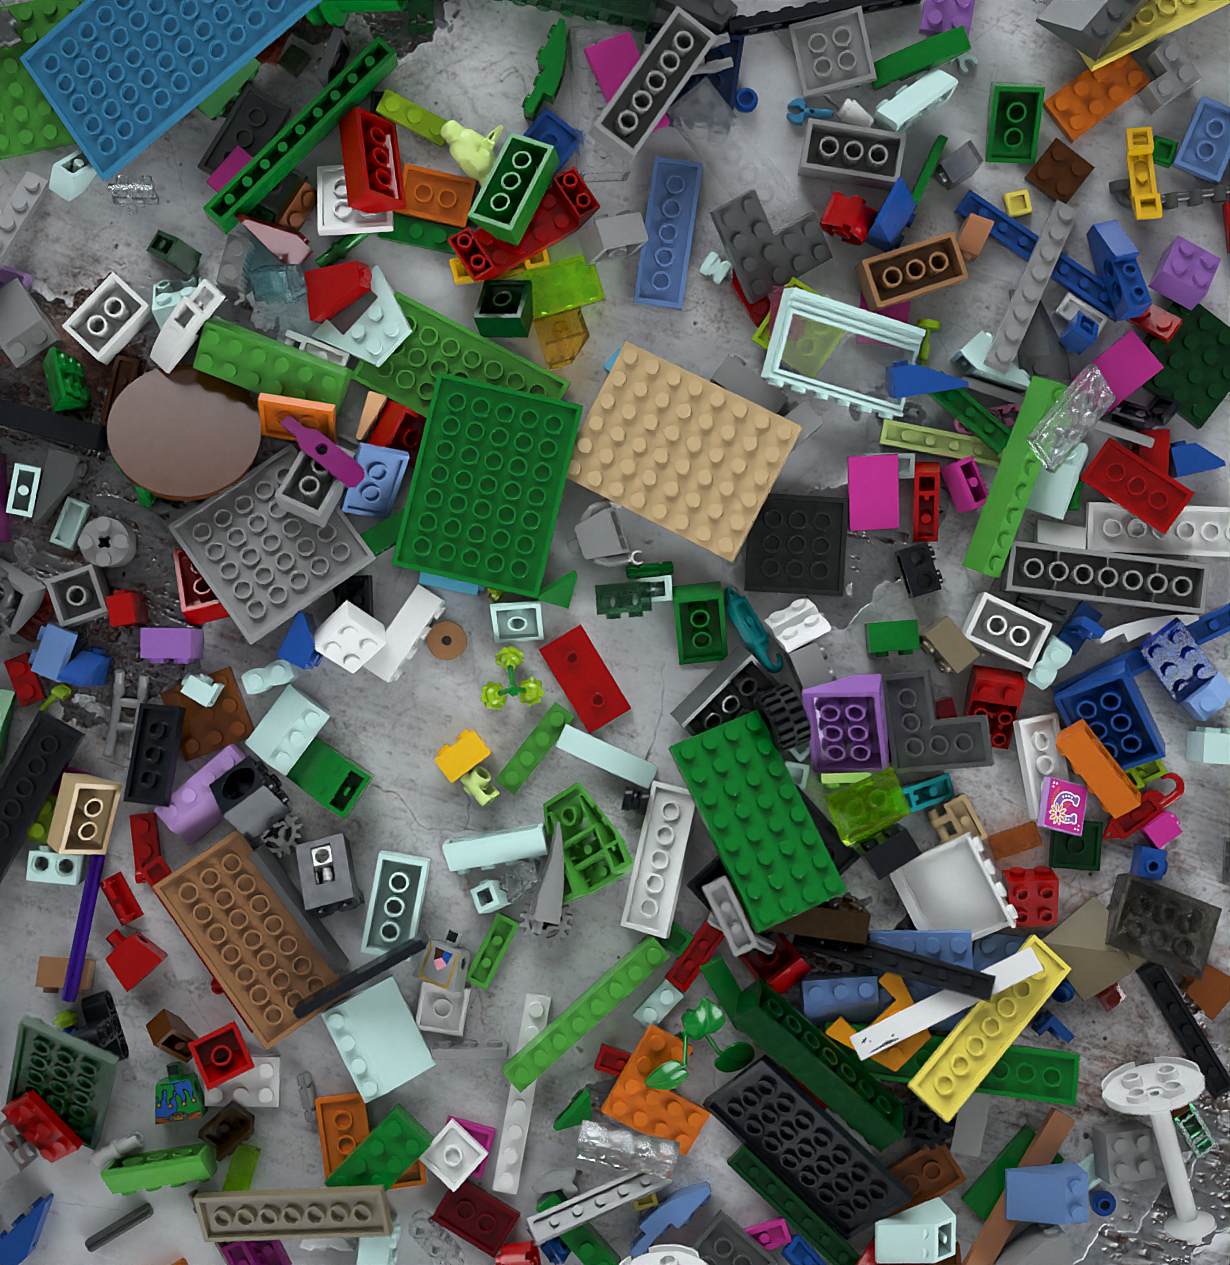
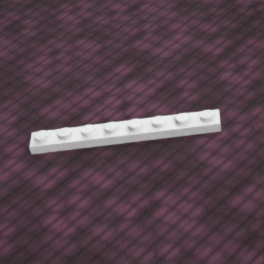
(519, 1104)

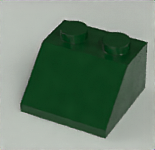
(505, 309)

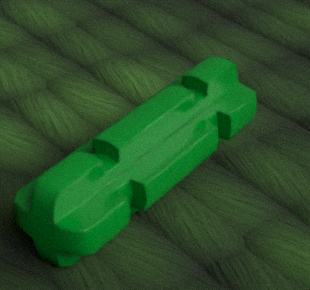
(649, 570)

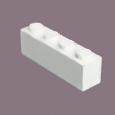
(405, 632)

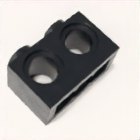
(911, 571)

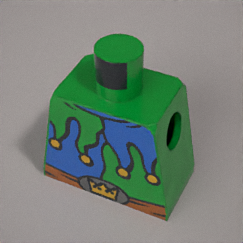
(178, 1096)

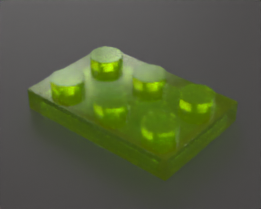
(563, 286)

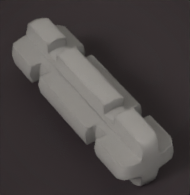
(307, 1096)

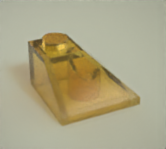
(561, 337)

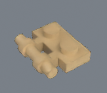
(962, 817)

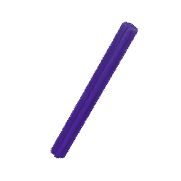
(83, 928)

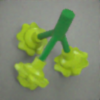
(530, 689)

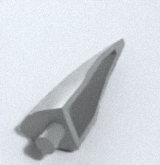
(548, 895)

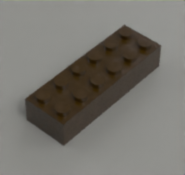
(834, 919)

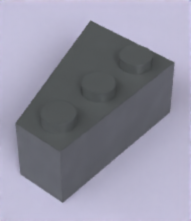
(710, 13)

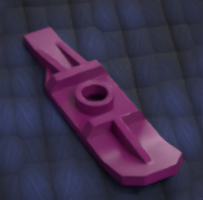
(334, 461)

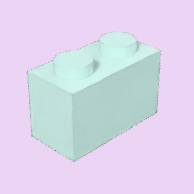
(23, 489)

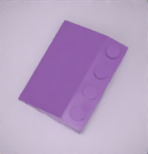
(848, 725)

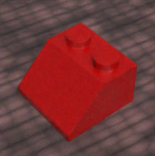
(399, 430)
(780, 968)
(221, 1055)

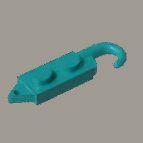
(750, 629)

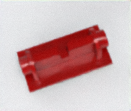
(121, 898)

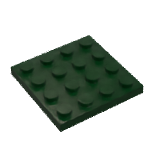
(1193, 363)

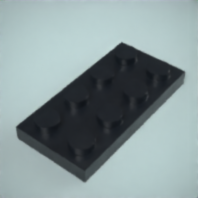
(154, 754)

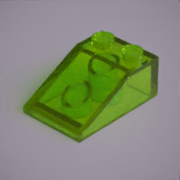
(867, 807)

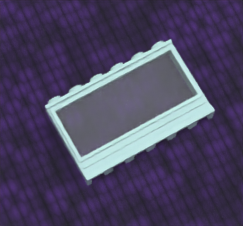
(838, 352)

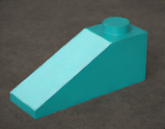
(928, 791)

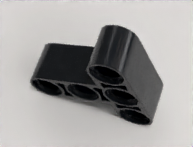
(102, 1025)

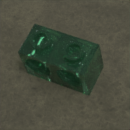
(623, 597)

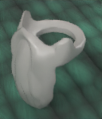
(559, 1179)

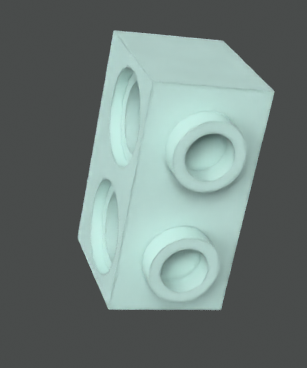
(56, 868)

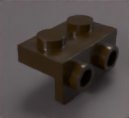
(228, 1129)

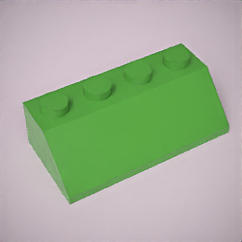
(160, 1168)

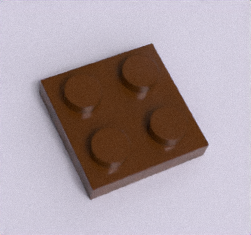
(1059, 172)

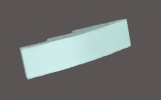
(606, 756)

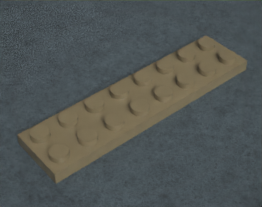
(294, 1214)

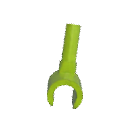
(60, 692)

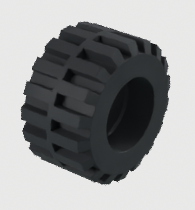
(784, 717)

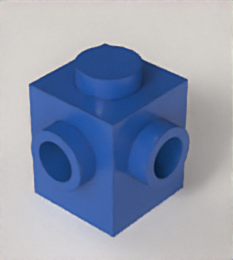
(1148, 862)

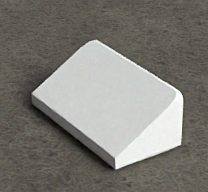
(1059, 534)

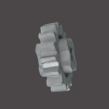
(282, 838)
(545, 929)

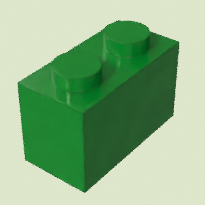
(892, 636)

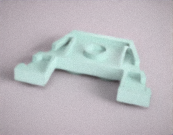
(376, 330)

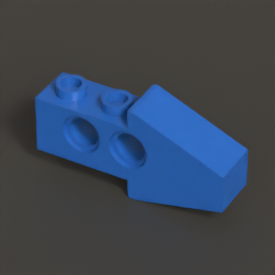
(1117, 266)

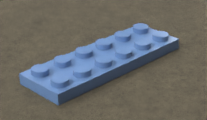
(669, 231)

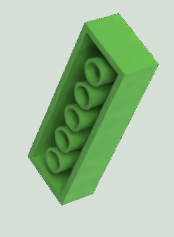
(269, 365)

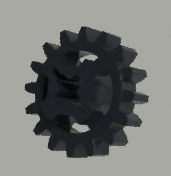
(932, 1130)

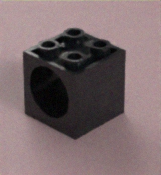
(250, 797)

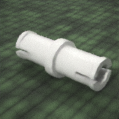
(117, 1148)

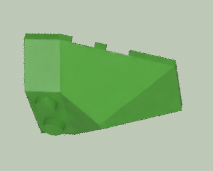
(591, 845)

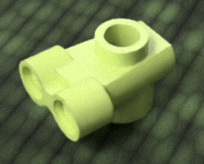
(477, 784)

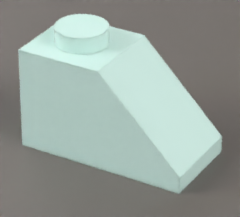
(72, 175)

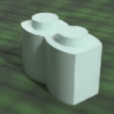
(1052, 657)
(264, 679)

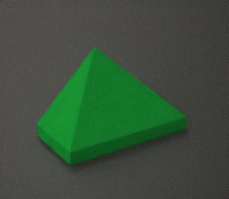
(559, 591)
(576, 1111)

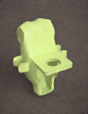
(471, 149)

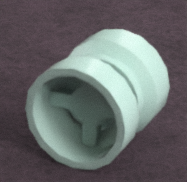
(715, 267)

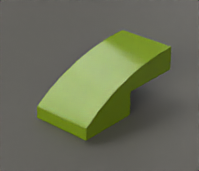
(1146, 772)

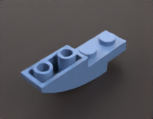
(674, 1208)

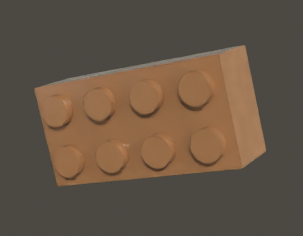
(911, 272)

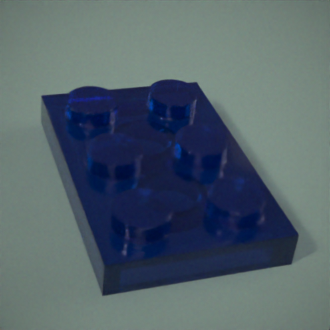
(1177, 660)

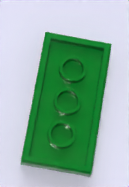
(991, 1183)

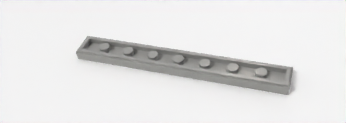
(1100, 425)

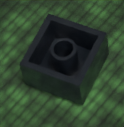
(888, 851)

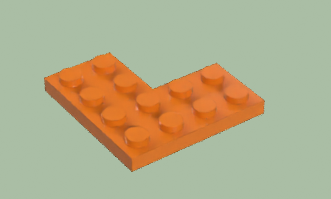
(654, 1110)
(343, 1125)

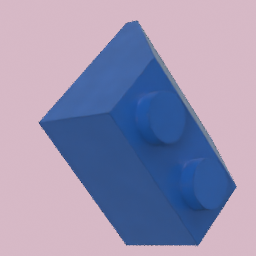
(299, 643)

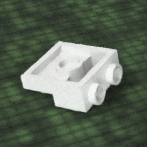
(796, 625)

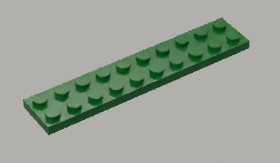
(1019, 1072)

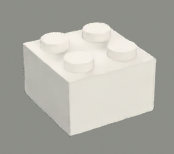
(349, 637)

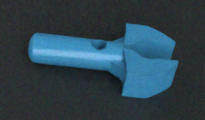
(806, 111)

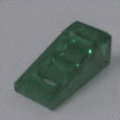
(1187, 1118)

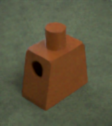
(1208, 994)

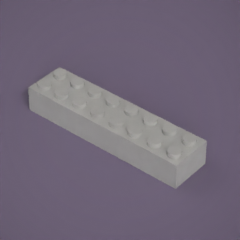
(1105, 578)

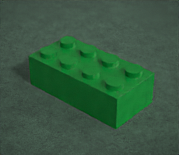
(383, 1152)

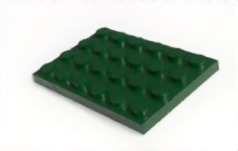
(65, 1074)

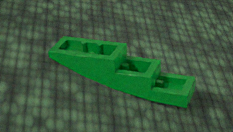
(921, 57)

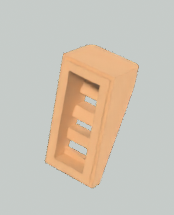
(371, 413)

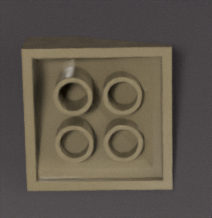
(1082, 946)

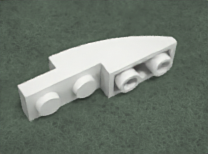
(184, 323)

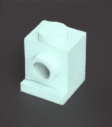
(201, 688)

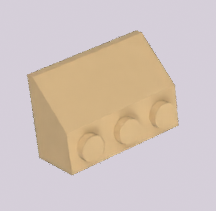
(83, 814)

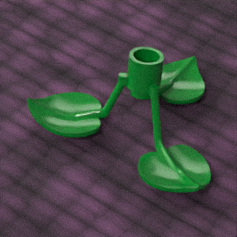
(697, 1024)

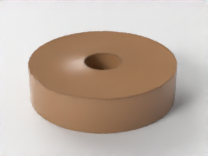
(436, 644)

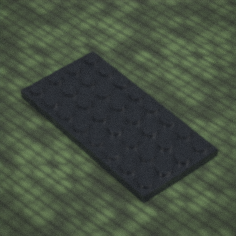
(807, 1148)

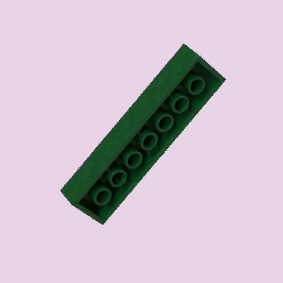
(819, 1064)

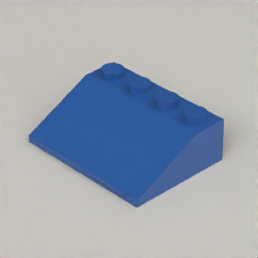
(1115, 713)

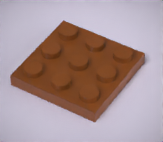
(215, 726)

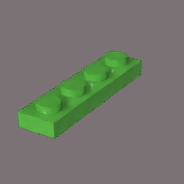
(534, 748)

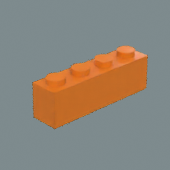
(1098, 768)

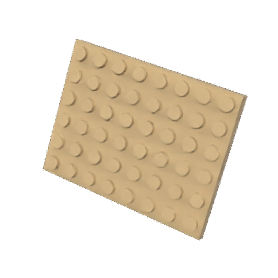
(681, 451)

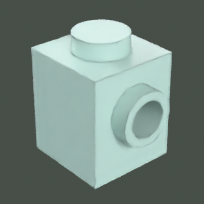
(488, 896)

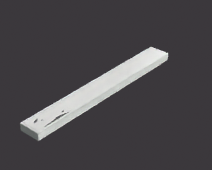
(940, 1006)

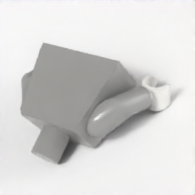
(602, 536)

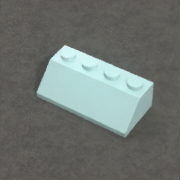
(496, 847)

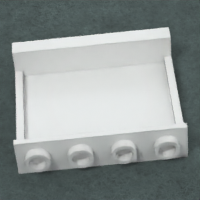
(954, 889)

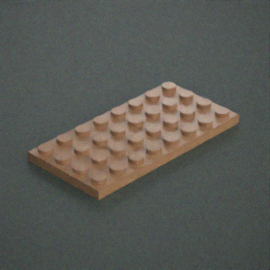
(246, 937)

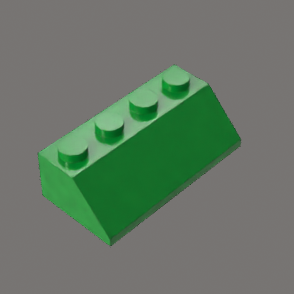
(514, 187)

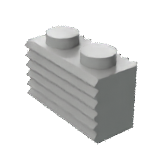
(236, 263)

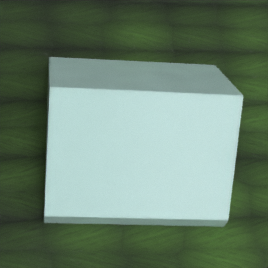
(517, 621)

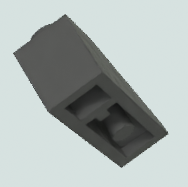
(59, 479)

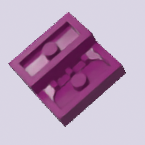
(256, 1253)

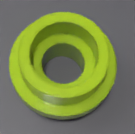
(65, 1019)

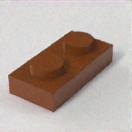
(297, 207)

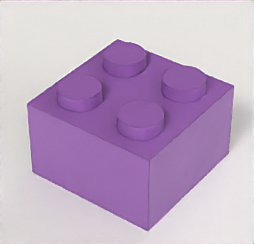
(1184, 272)
(166, 643)

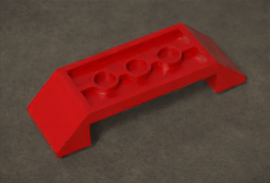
(558, 215)

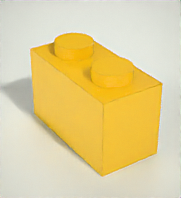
(463, 755)

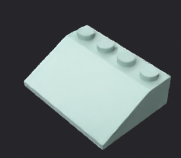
(378, 1038)

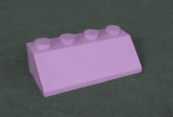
(193, 805)

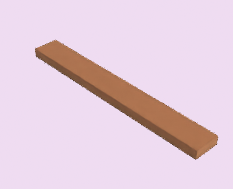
(1040, 1152)

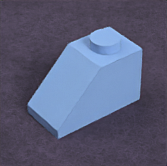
(1208, 698)

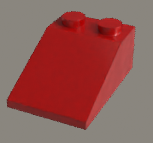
(196, 597)

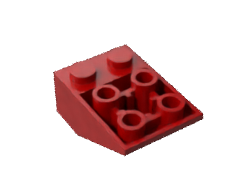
(999, 696)

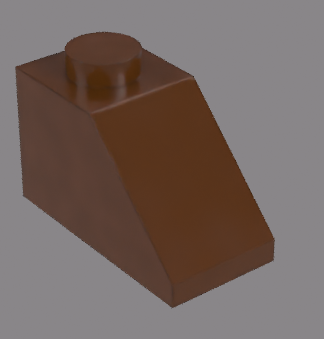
(171, 1035)

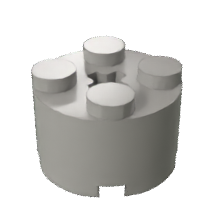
(94, 538)

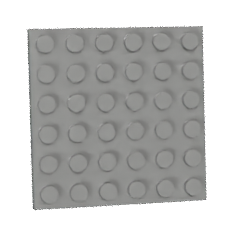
(263, 557)

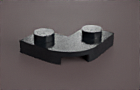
(1152, 417)

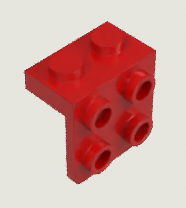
(1033, 895)

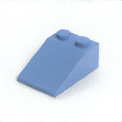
(1047, 1194)

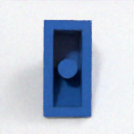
(1079, 334)
(1191, 459)

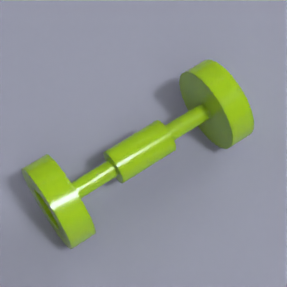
(930, 326)

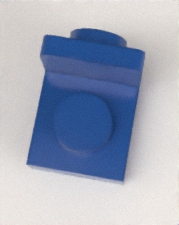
(1049, 1022)

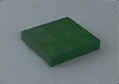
(1077, 851)

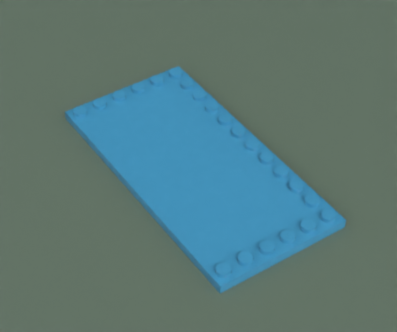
(139, 66)

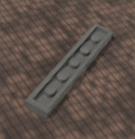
(294, 903)

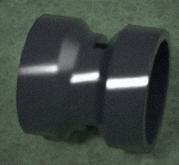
(635, 800)

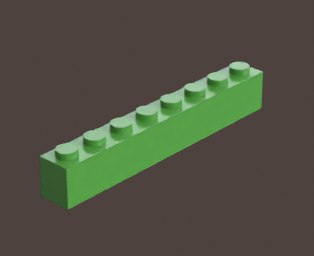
(1011, 483)
(585, 1012)

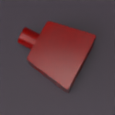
(133, 957)

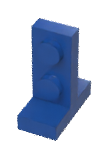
(1081, 626)

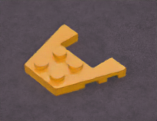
(899, 1053)

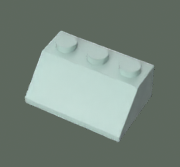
(915, 101)
(287, 729)

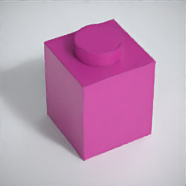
(1161, 829)

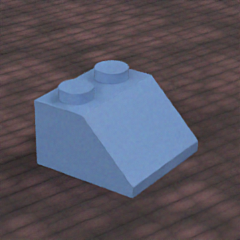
(53, 650)

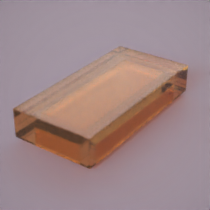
(1014, 840)

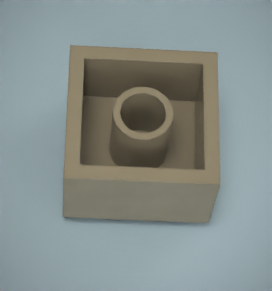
(947, 645)

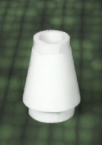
(853, 114)

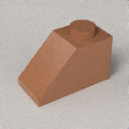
(973, 235)

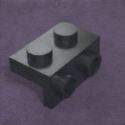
(357, 591)

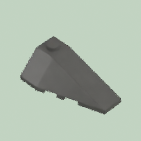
(1040, 349)

